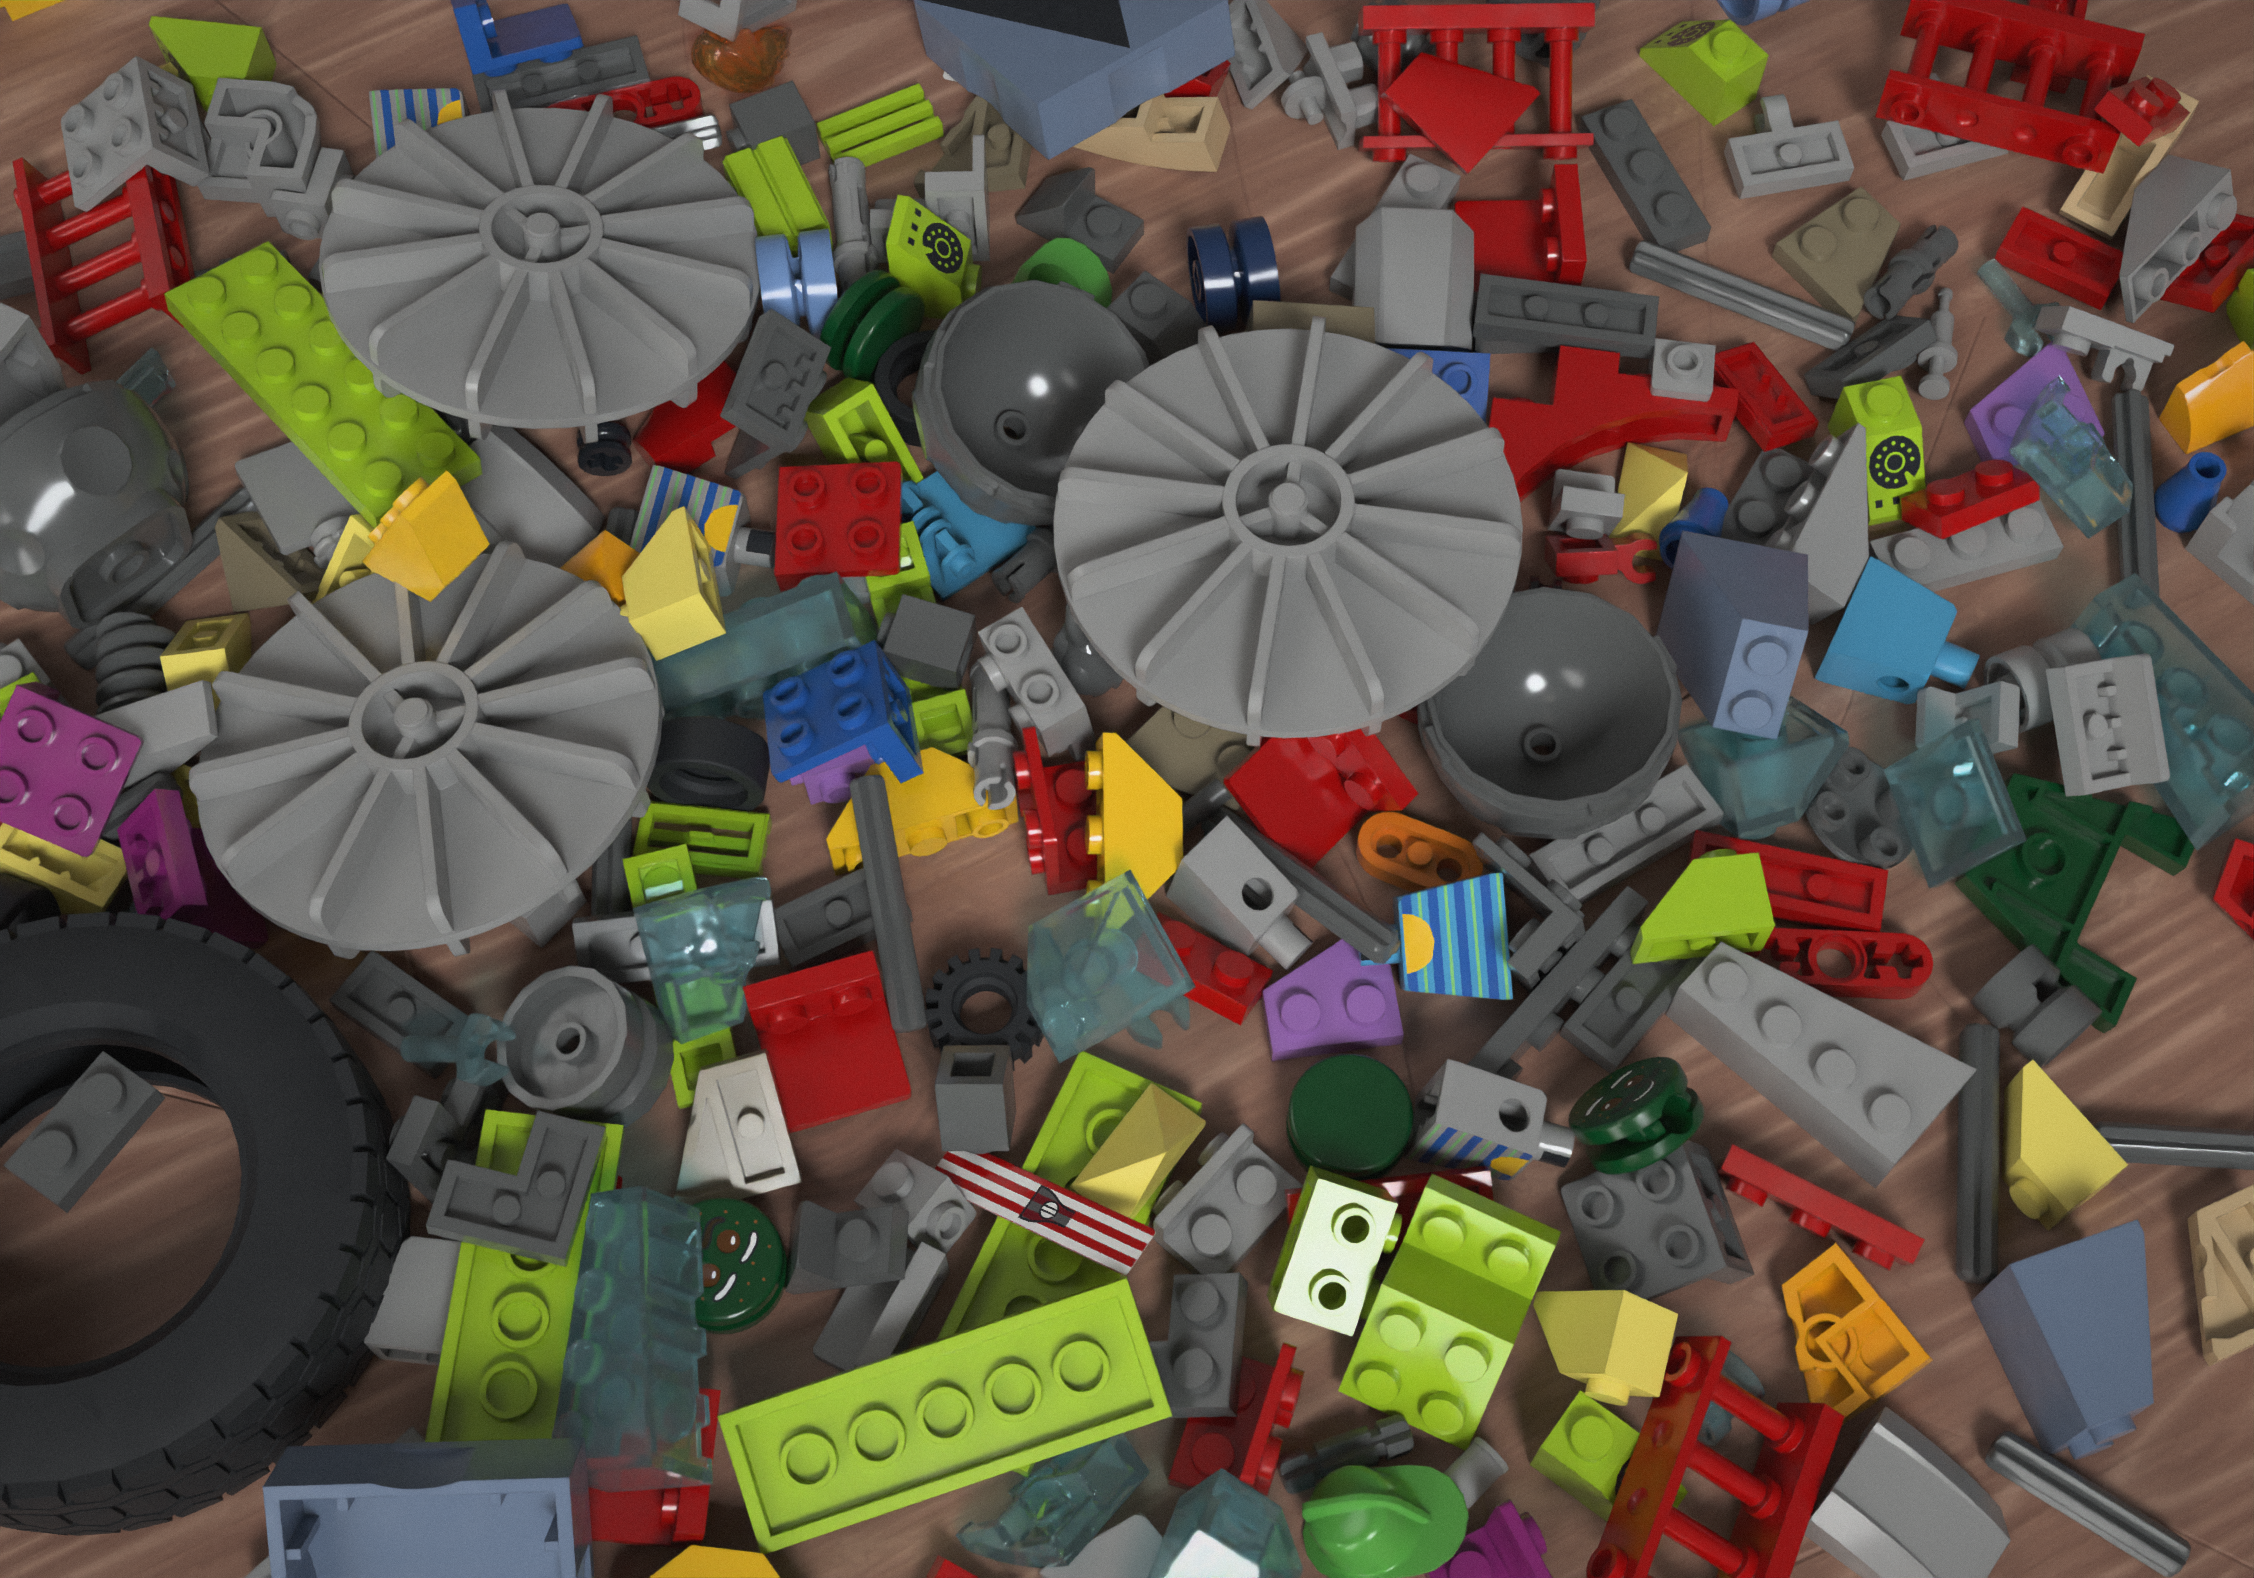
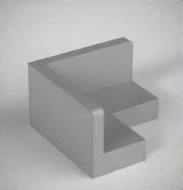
(953, 196)

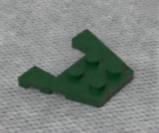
(2052, 880)

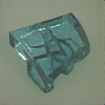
(2071, 462)
(701, 954)
(1060, 1506)

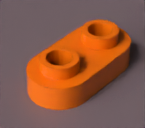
(1421, 852)

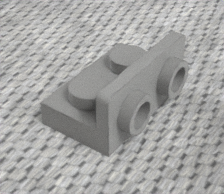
(1224, 1206)

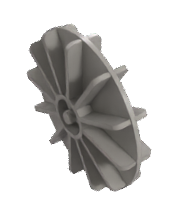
(540, 267)
(1287, 532)
(429, 762)

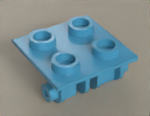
(954, 538)

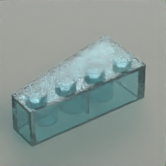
(763, 646)
(2201, 707)
(637, 1345)

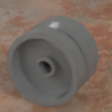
(586, 1048)

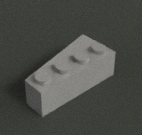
(1818, 1060)

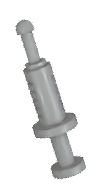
(1941, 355)

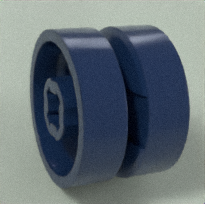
(1231, 272)

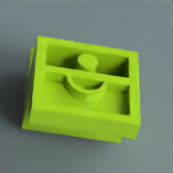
(1449, 1311)

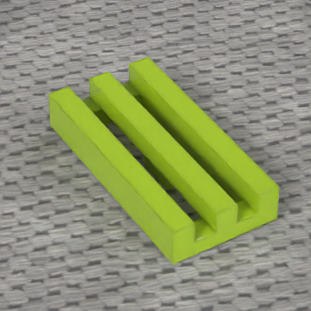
(876, 121)
(708, 817)

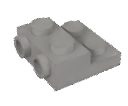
(1042, 692)

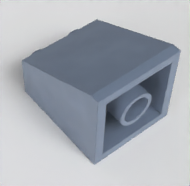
(1736, 629)
(2075, 1338)

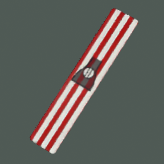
(1048, 1209)

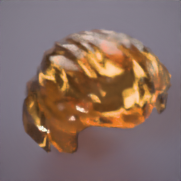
(744, 64)

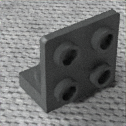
(773, 392)
(1537, 945)
(1657, 1226)

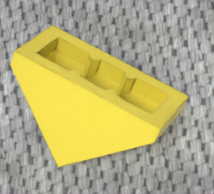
(1653, 492)
(74, 880)
(1139, 1153)

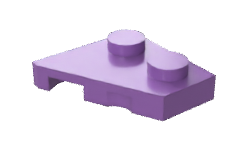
(1999, 414)
(1332, 1006)

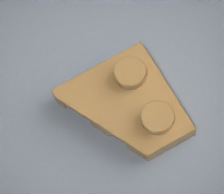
(2224, 1274)

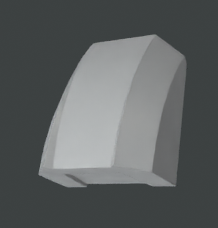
(1417, 278)
(529, 500)
(1907, 1510)

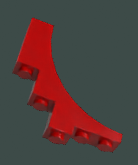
(1597, 413)

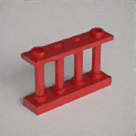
(1503, 27)
(2021, 36)
(157, 242)
(1773, 1499)

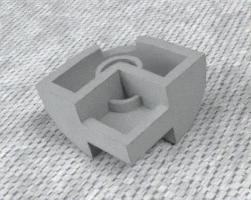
(259, 142)

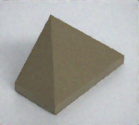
(257, 570)

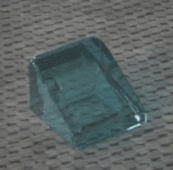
(148, 378)

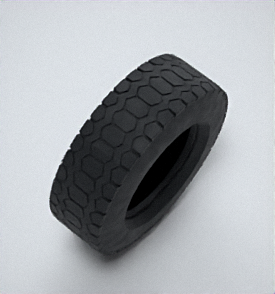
(309, 1249)

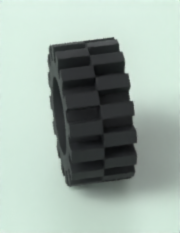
(976, 976)

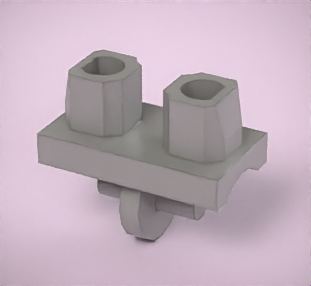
(1323, 94)

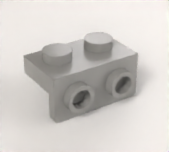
(2108, 724)

